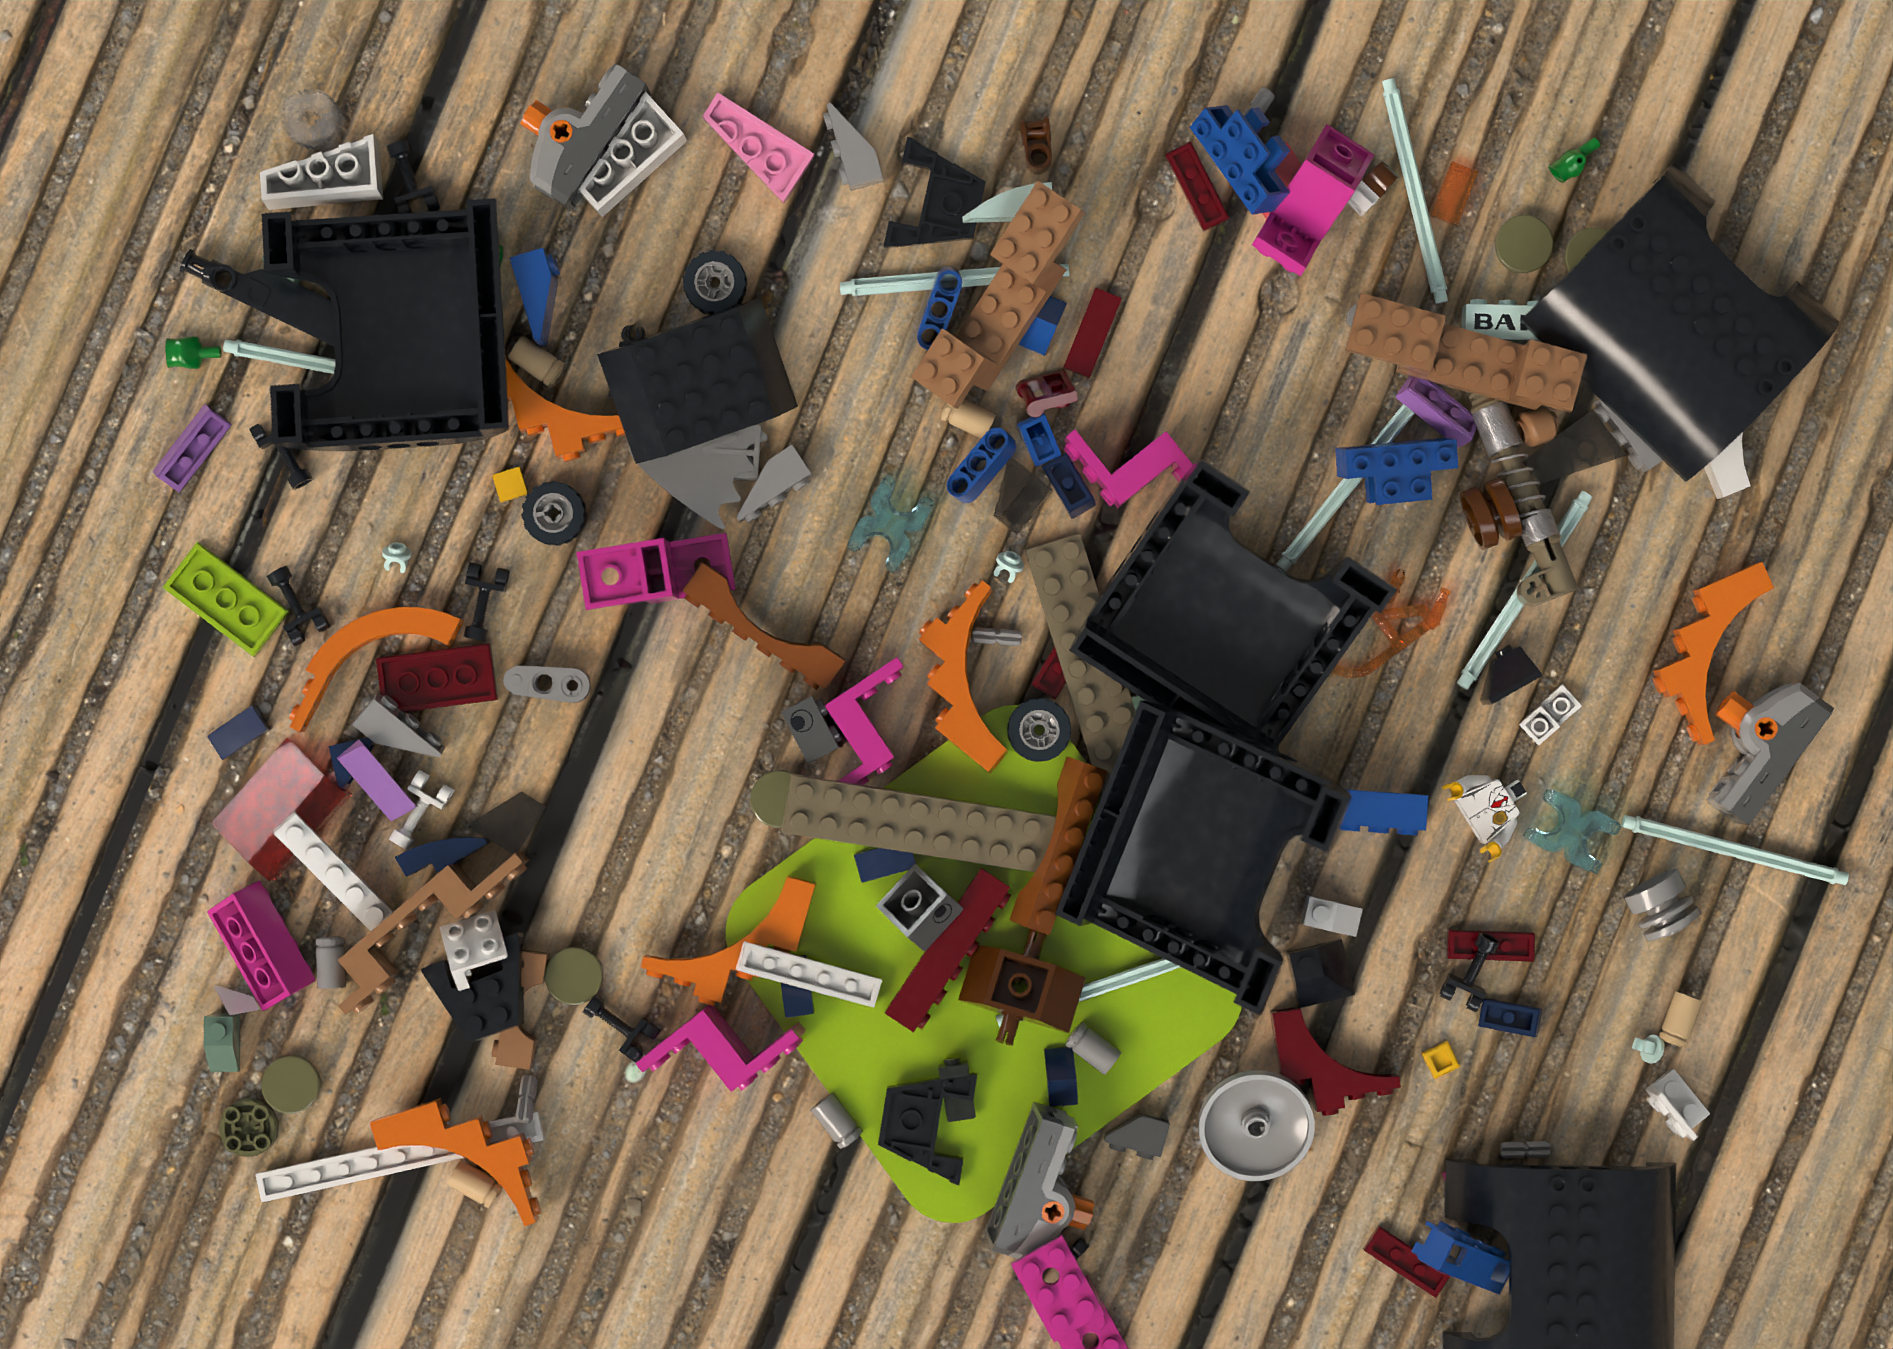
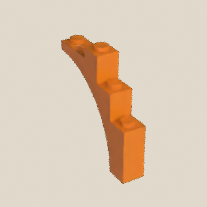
(566, 427)
(1697, 640)
(950, 680)
(712, 971)
(502, 1159)

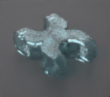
(890, 524)
(1572, 831)

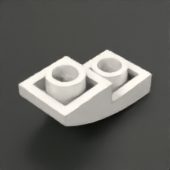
(1550, 714)

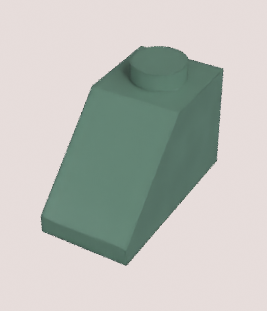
(222, 1042)

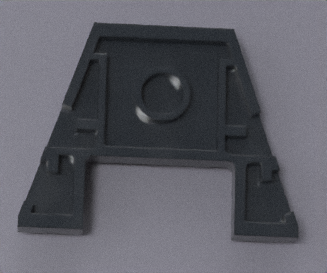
(948, 198)
(490, 1002)
(913, 1119)

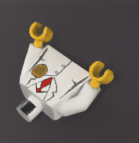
(1488, 809)

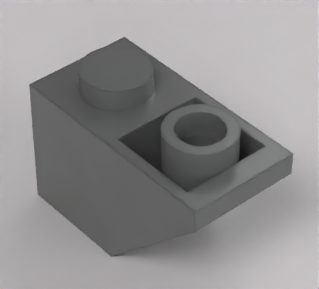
(1139, 1133)

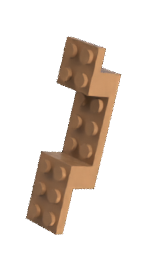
(1009, 301)
(1463, 358)
(456, 892)

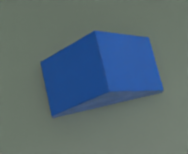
(1044, 326)
(1038, 439)

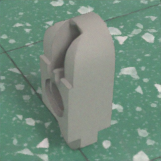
(524, 682)

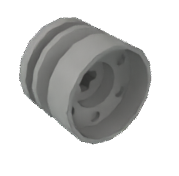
(1662, 905)

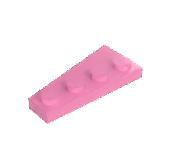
(763, 148)

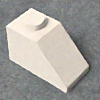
(1331, 916)

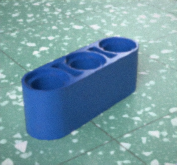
(943, 294)
(982, 451)

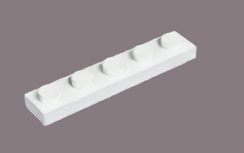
(332, 871)
(808, 974)

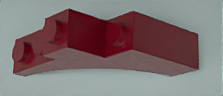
(1329, 1080)

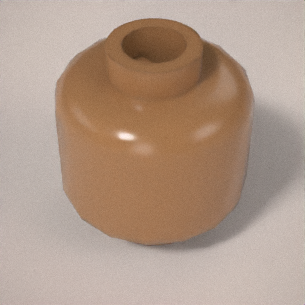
(1537, 426)

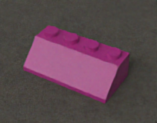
(261, 945)

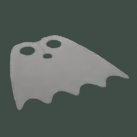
(702, 479)

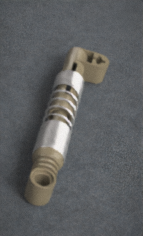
(1539, 529)

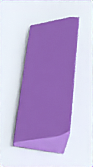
(1438, 409)
(191, 448)
(376, 781)

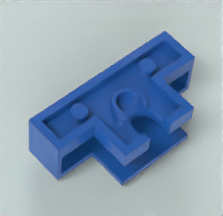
(1243, 156)
(1397, 469)
(1476, 1262)

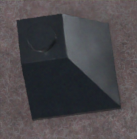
(1507, 674)
(1320, 973)

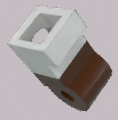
(1372, 188)

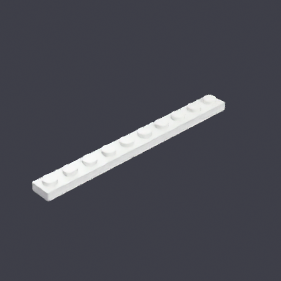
(373, 1163)

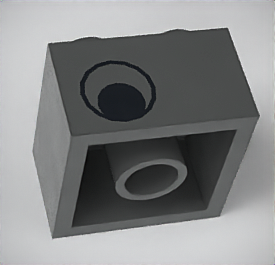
(811, 728)
(919, 907)

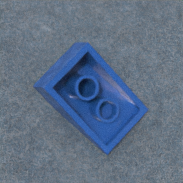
(538, 286)

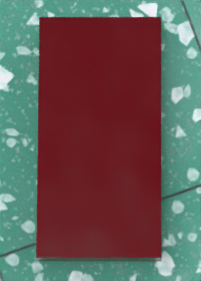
(439, 677)

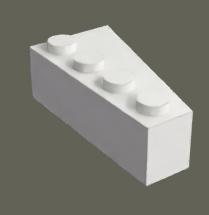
(632, 155)
(326, 178)

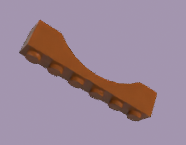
(811, 659)
(1077, 796)

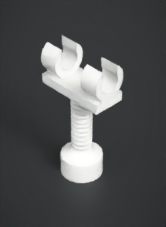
(403, 836)

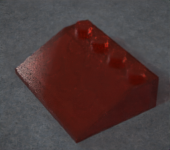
(282, 785)

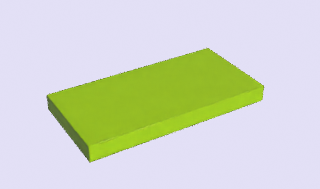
(226, 599)

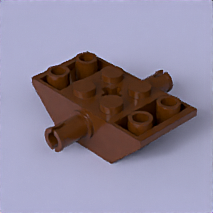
(1050, 995)

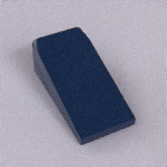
(1069, 486)
(239, 732)
(882, 863)
(797, 1000)
(1510, 1017)

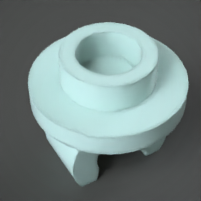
(396, 552)
(1009, 561)
(1650, 1049)

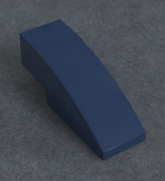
(439, 853)

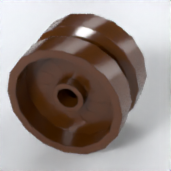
(1491, 513)

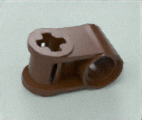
(1036, 139)

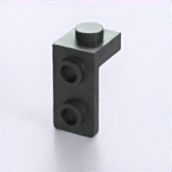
(956, 1108)

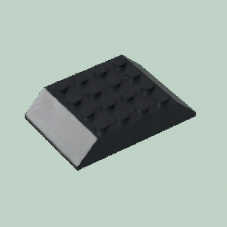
(698, 381)

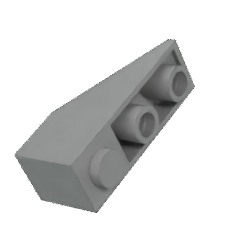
(857, 155)
(1641, 454)
(778, 476)
(391, 727)

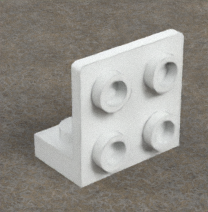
(472, 944)
(1676, 1101)

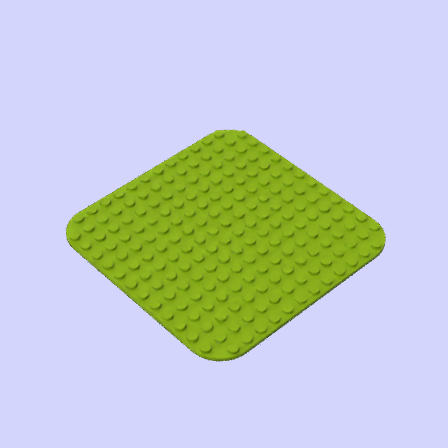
(862, 1050)

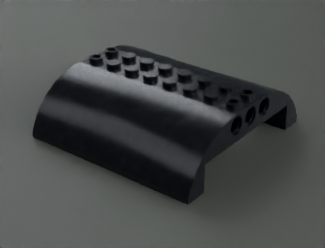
(1677, 328)
(411, 329)
(1218, 626)
(1193, 845)
(1583, 1252)

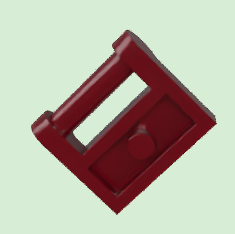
(1056, 392)

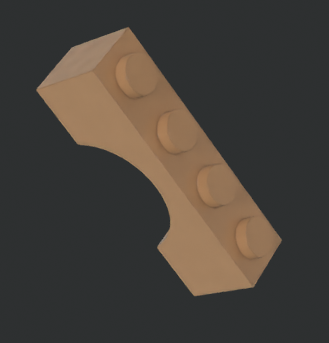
(517, 1046)

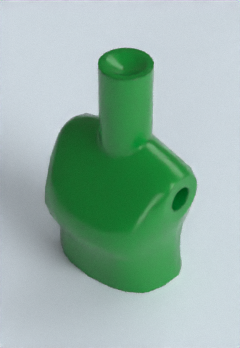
(1573, 161)
(188, 352)

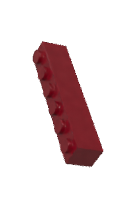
(944, 955)

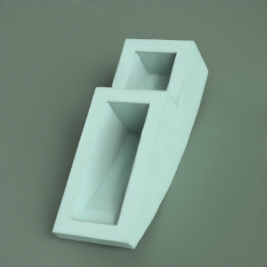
(1002, 206)

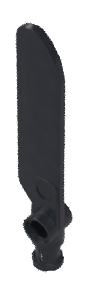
(270, 295)

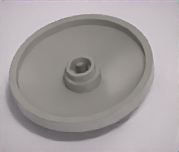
(1256, 1125)

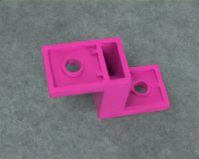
(1314, 201)
(1132, 475)
(649, 569)
(859, 728)
(722, 1048)
(1071, 1303)

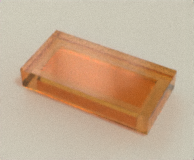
(1454, 193)

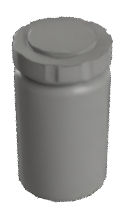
(329, 971)
(1092, 1048)
(836, 1121)

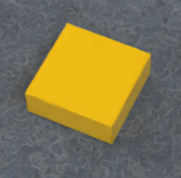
(510, 484)
(1440, 1059)

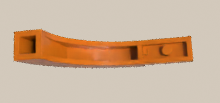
(359, 633)

